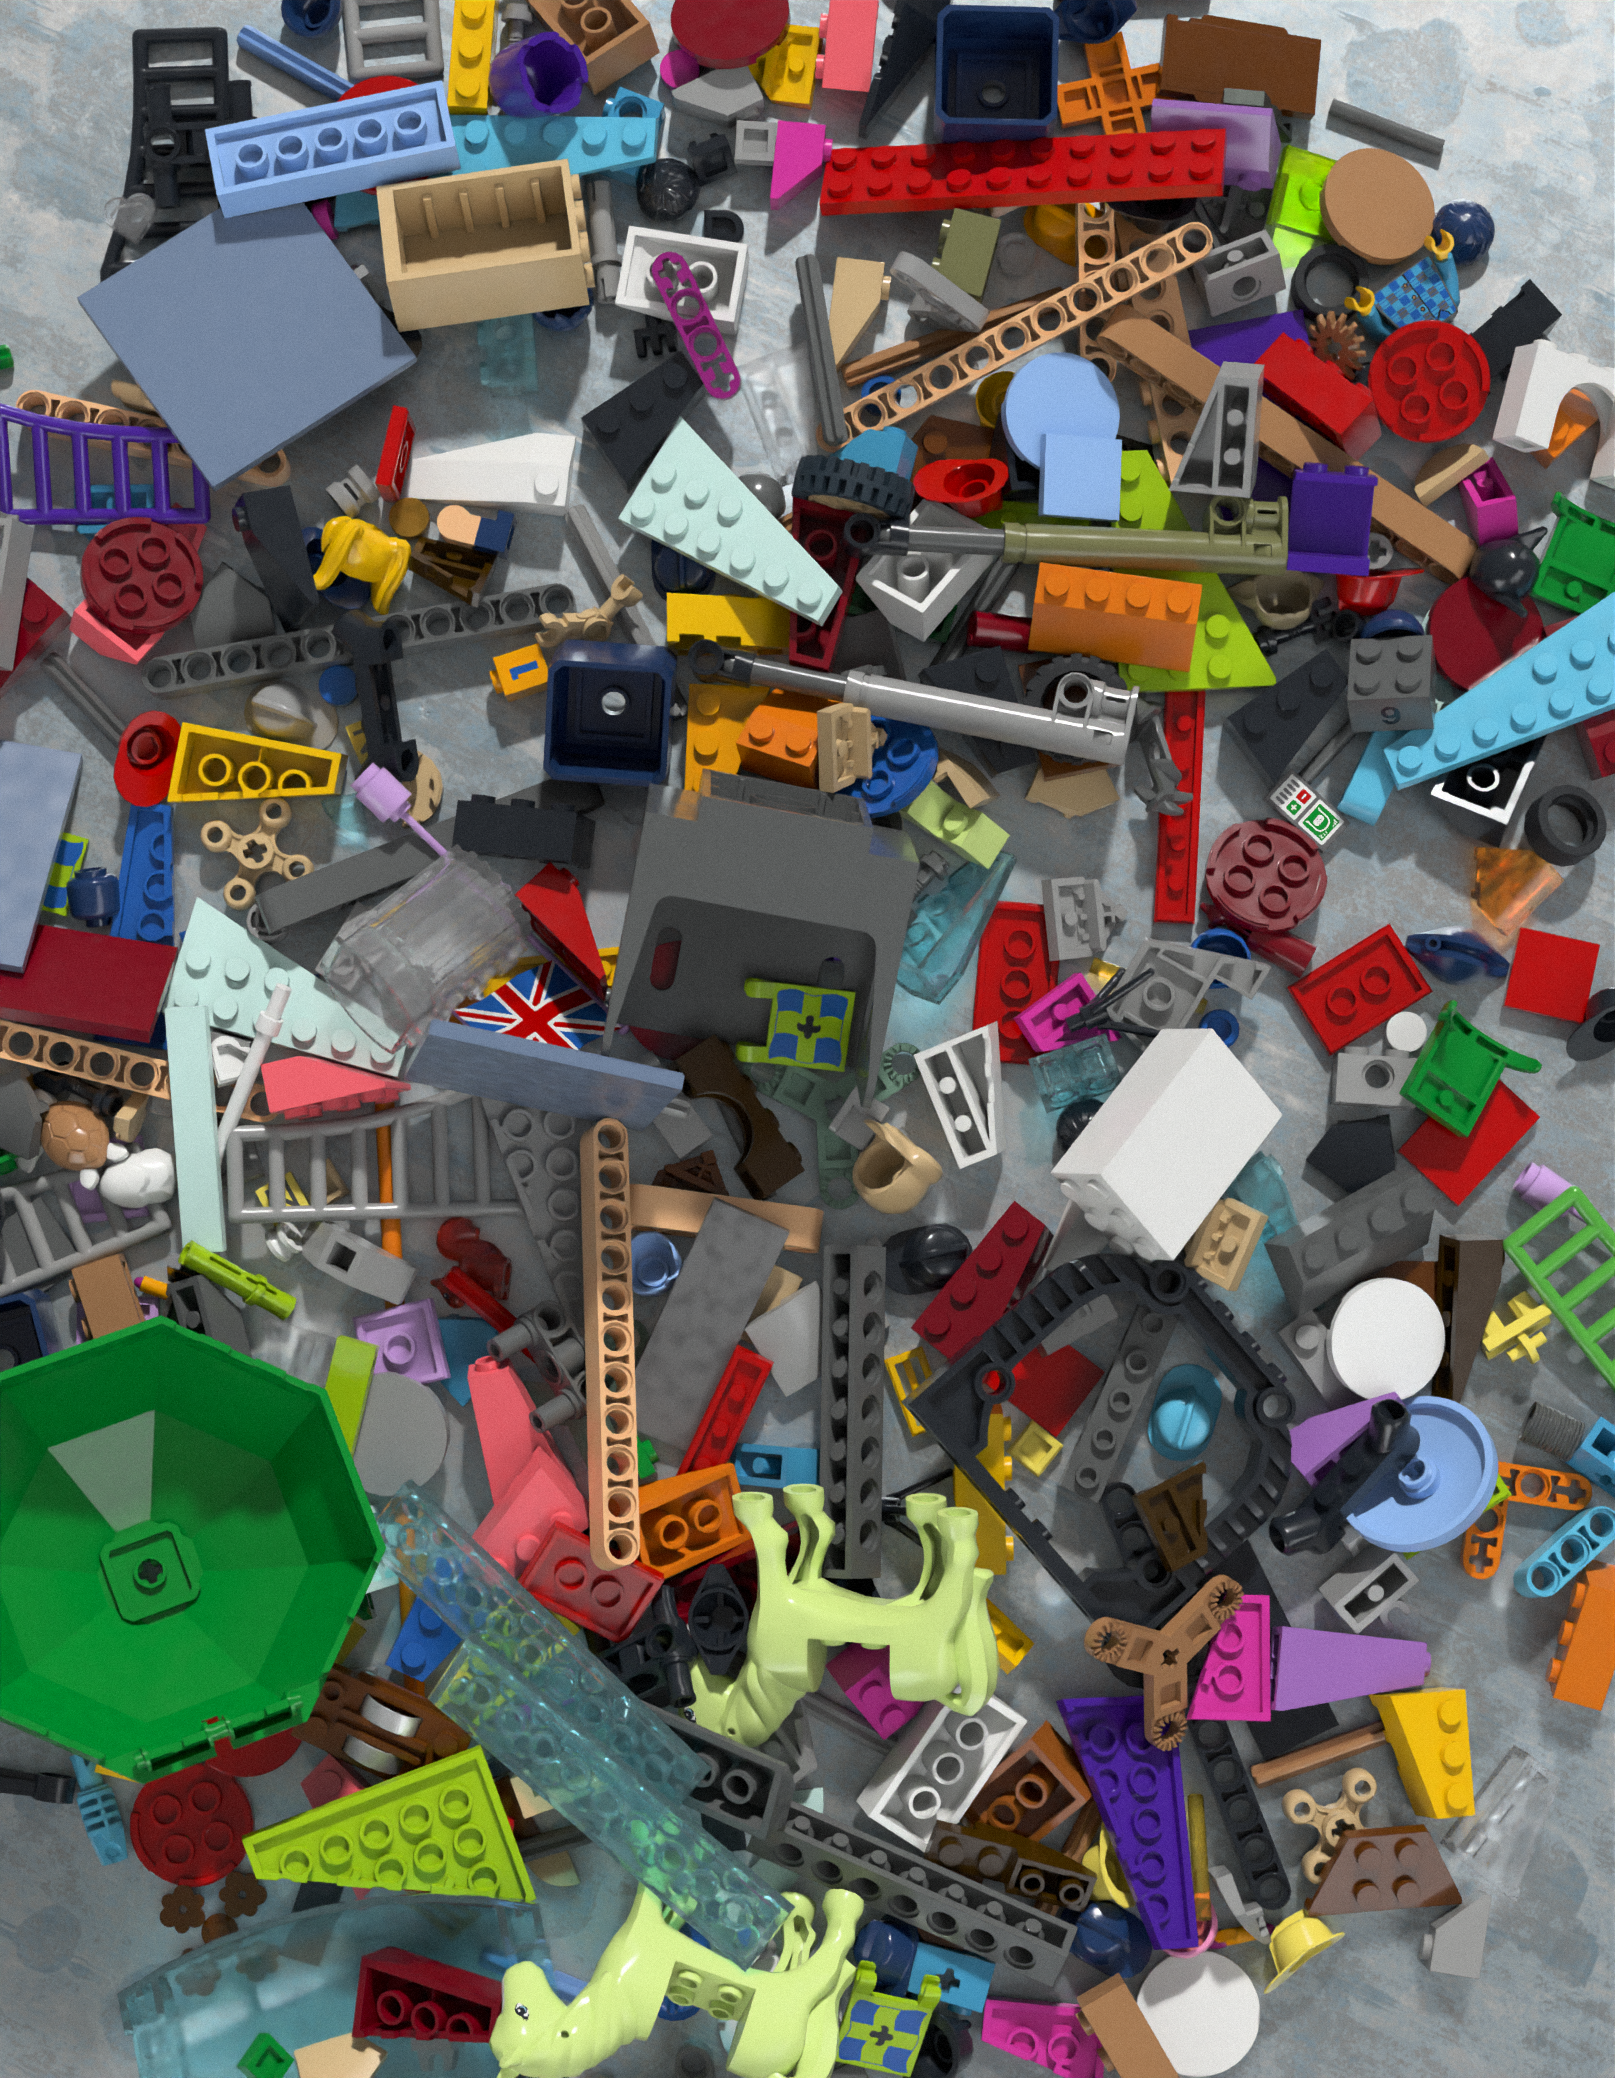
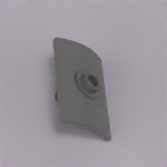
(869, 647)

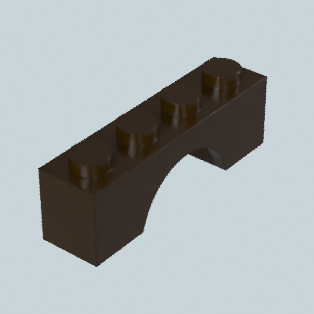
(766, 1157)

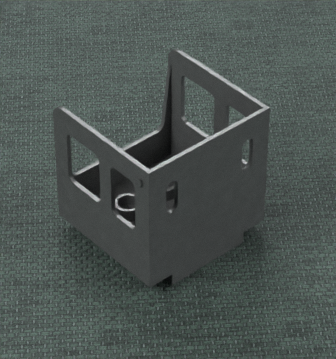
(763, 889)

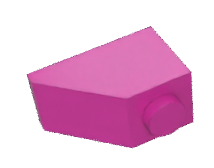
(797, 159)
(1489, 504)

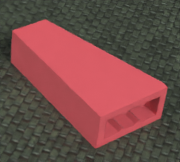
(504, 1424)

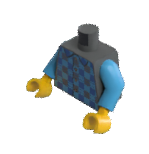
(1418, 294)

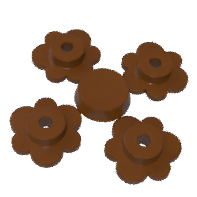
(217, 1924)

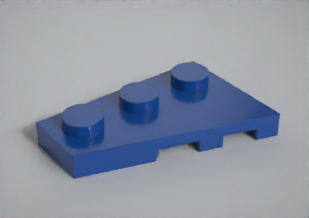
(421, 1642)

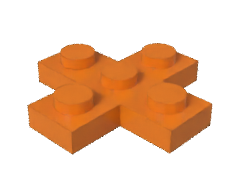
(1112, 92)

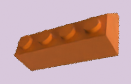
(1115, 617)

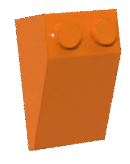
(783, 738)
(687, 1518)

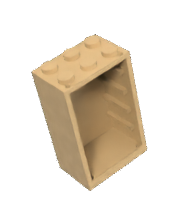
(485, 245)

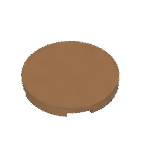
(1377, 206)

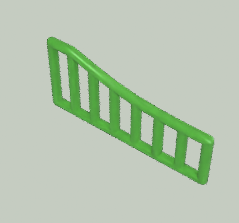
(1538, 1274)

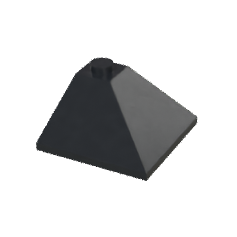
(278, 552)

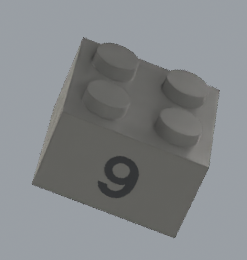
(1392, 683)

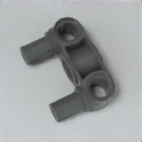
(558, 1357)

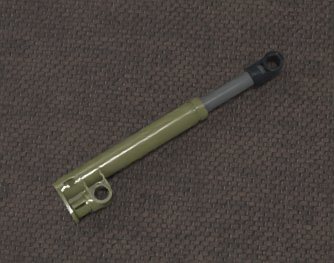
(1247, 545)

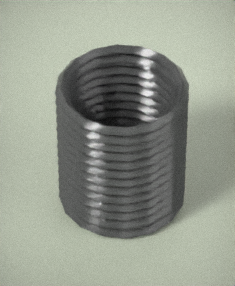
(1551, 1431)

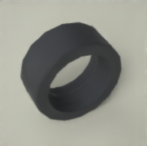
(1327, 253)
(1584, 808)

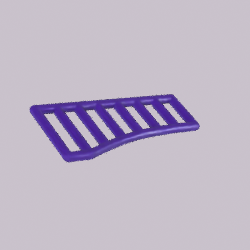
(84, 513)

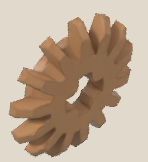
(1340, 333)

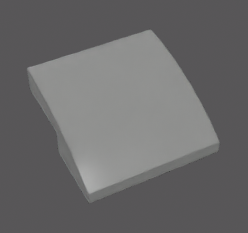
(792, 1338)

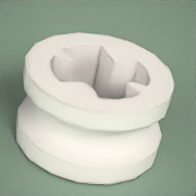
(284, 1241)

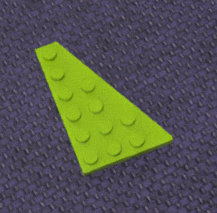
(1223, 646)
(413, 1832)

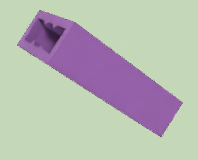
(1333, 1666)

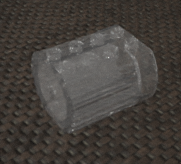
(427, 949)

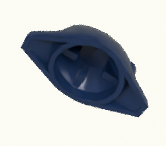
(1093, 19)
(1457, 955)

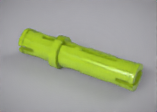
(250, 1287)

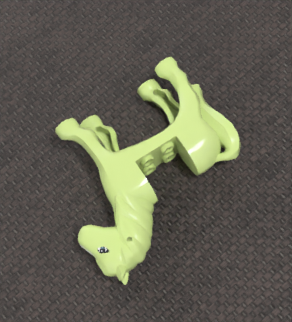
(934, 1634)
(782, 2015)

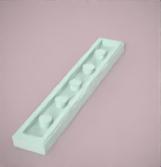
(195, 1126)

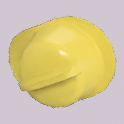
(1110, 1878)
(1297, 1941)

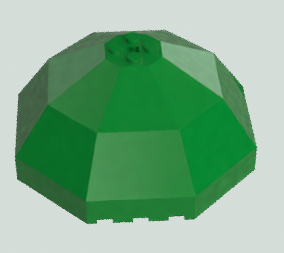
(224, 1481)

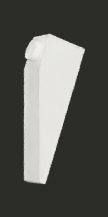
(510, 475)

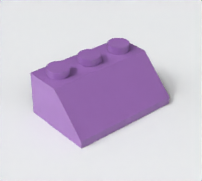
(1250, 132)

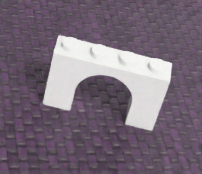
(1533, 394)

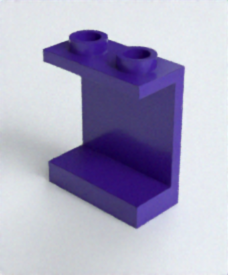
(1330, 519)

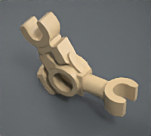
(591, 623)

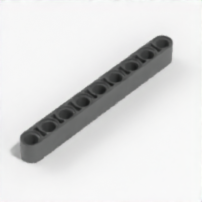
(392, 863)

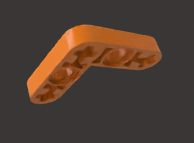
(1560, 1501)

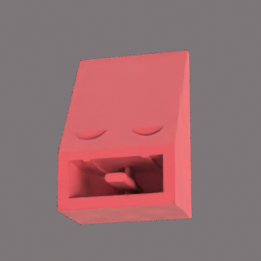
(308, 1085)

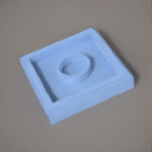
(1080, 477)

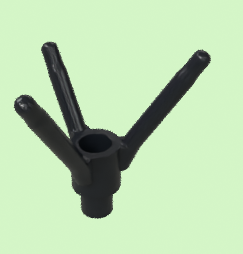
(1095, 1013)
(892, 1504)

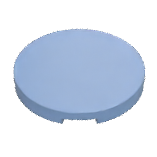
(1057, 397)

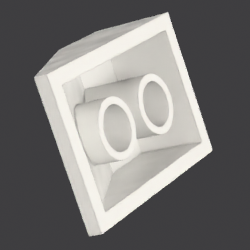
(716, 265)

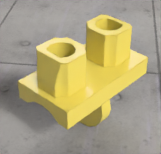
(1529, 1319)

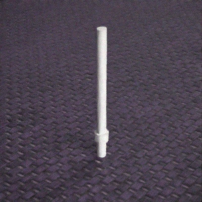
(267, 1027)

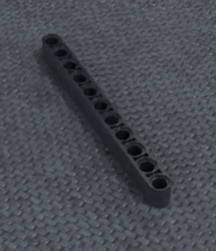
(1222, 1749)

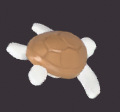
(75, 1137)

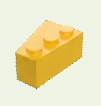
(729, 620)
(1431, 1747)

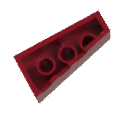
(819, 533)
(423, 1999)

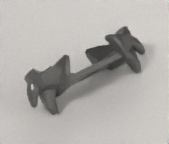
(1163, 772)

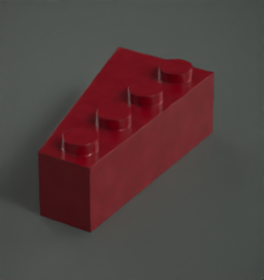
(986, 1282)

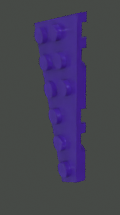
(1141, 1809)

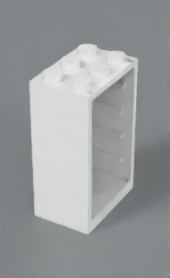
(1166, 1144)

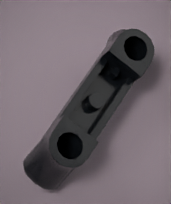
(373, 650)
(1317, 1520)

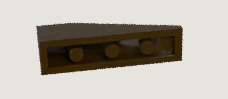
(1465, 1294)

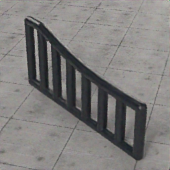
(217, 111)

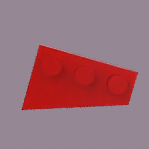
(1320, 395)

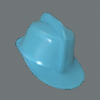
(1184, 1412)

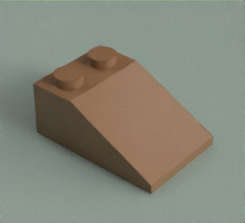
(608, 33)

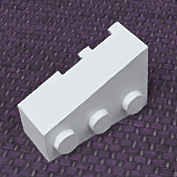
(967, 1093)

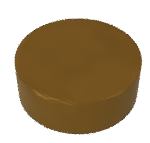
(409, 518)

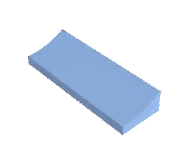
(332, 149)

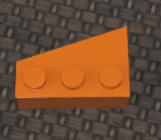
(1586, 1640)

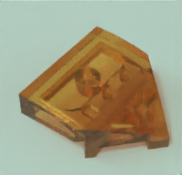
(1511, 884)

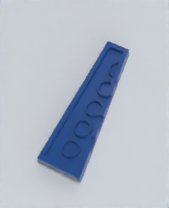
(147, 893)

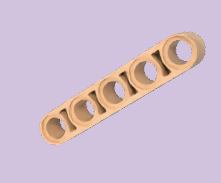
(1085, 266)
(683, 1211)

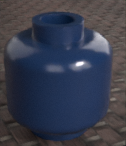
(93, 896)

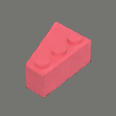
(849, 44)
(528, 1511)

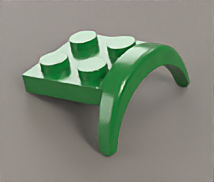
(1577, 559)
(1459, 1071)

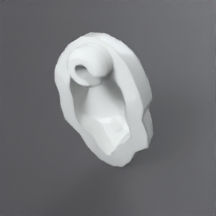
(140, 1179)

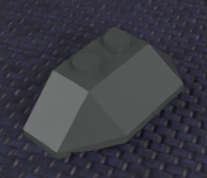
(206, 1310)

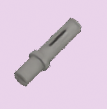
(603, 231)

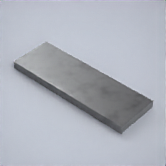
(703, 1321)

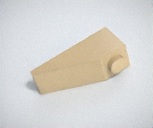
(855, 303)

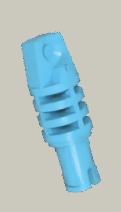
(99, 1813)

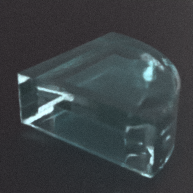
(347, 813)

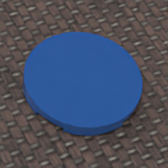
(898, 768)

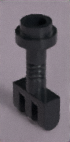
(655, 332)
(1269, 639)
(105, 1101)

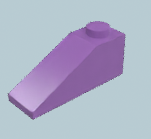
(1328, 1436)

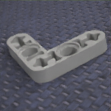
(938, 300)

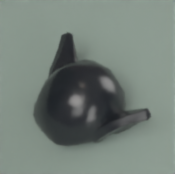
(1508, 569)

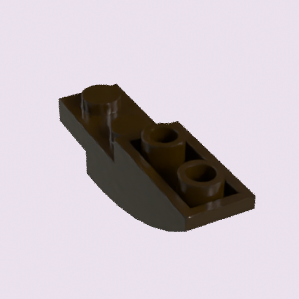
(1011, 1859)

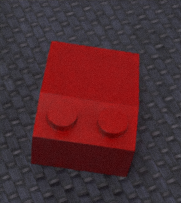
(563, 924)

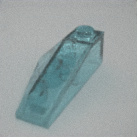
(950, 928)
(1264, 1190)

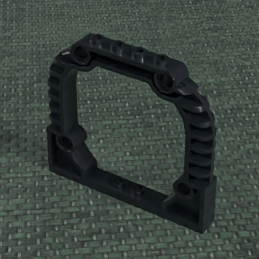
(958, 1412)

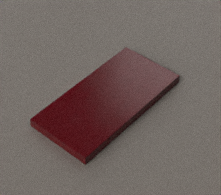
(90, 984)

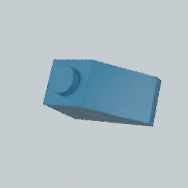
(882, 449)
(775, 1465)

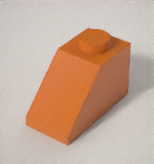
(1573, 419)

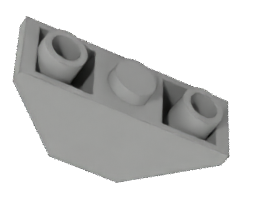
(357, 1261)

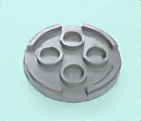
(400, 1434)

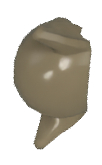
(1279, 600)

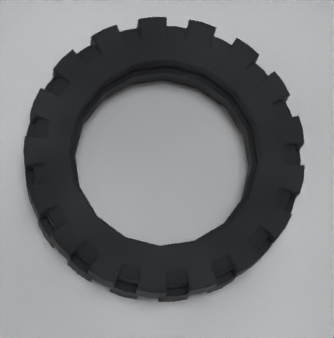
(1051, 674)

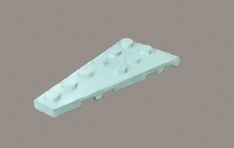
(713, 518)
(236, 978)

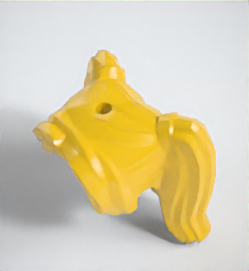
(364, 554)

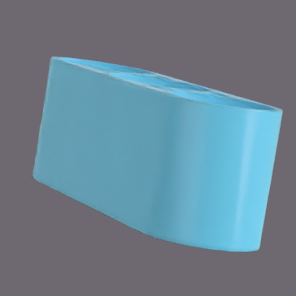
(1370, 780)
(1549, 1559)

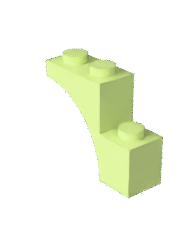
(956, 825)

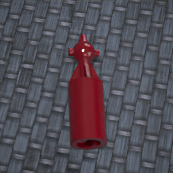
(999, 629)
(1280, 949)

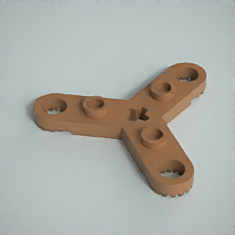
(1143, 1650)

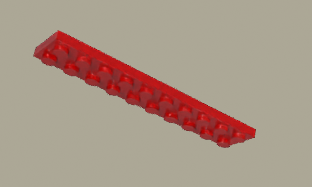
(1025, 172)

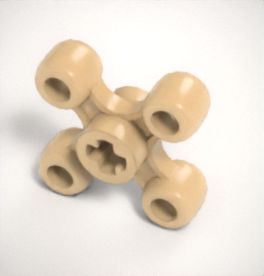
(241, 848)
(1324, 1817)

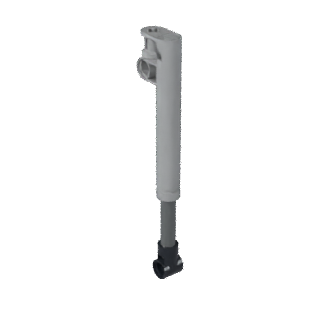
(1088, 729)

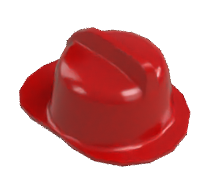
(966, 485)
(1370, 593)
(146, 758)

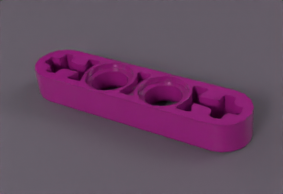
(700, 324)

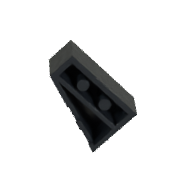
(1516, 324)
(641, 416)
(985, 676)
(1285, 715)
(524, 831)

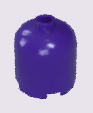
(538, 76)

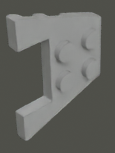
(1178, 985)

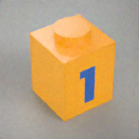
(520, 673)

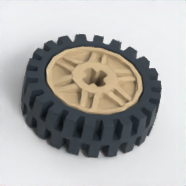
(853, 487)

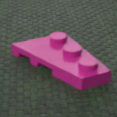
(1237, 1667)
(1042, 2033)

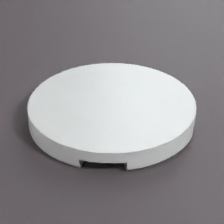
(1385, 1339)
(1200, 2012)

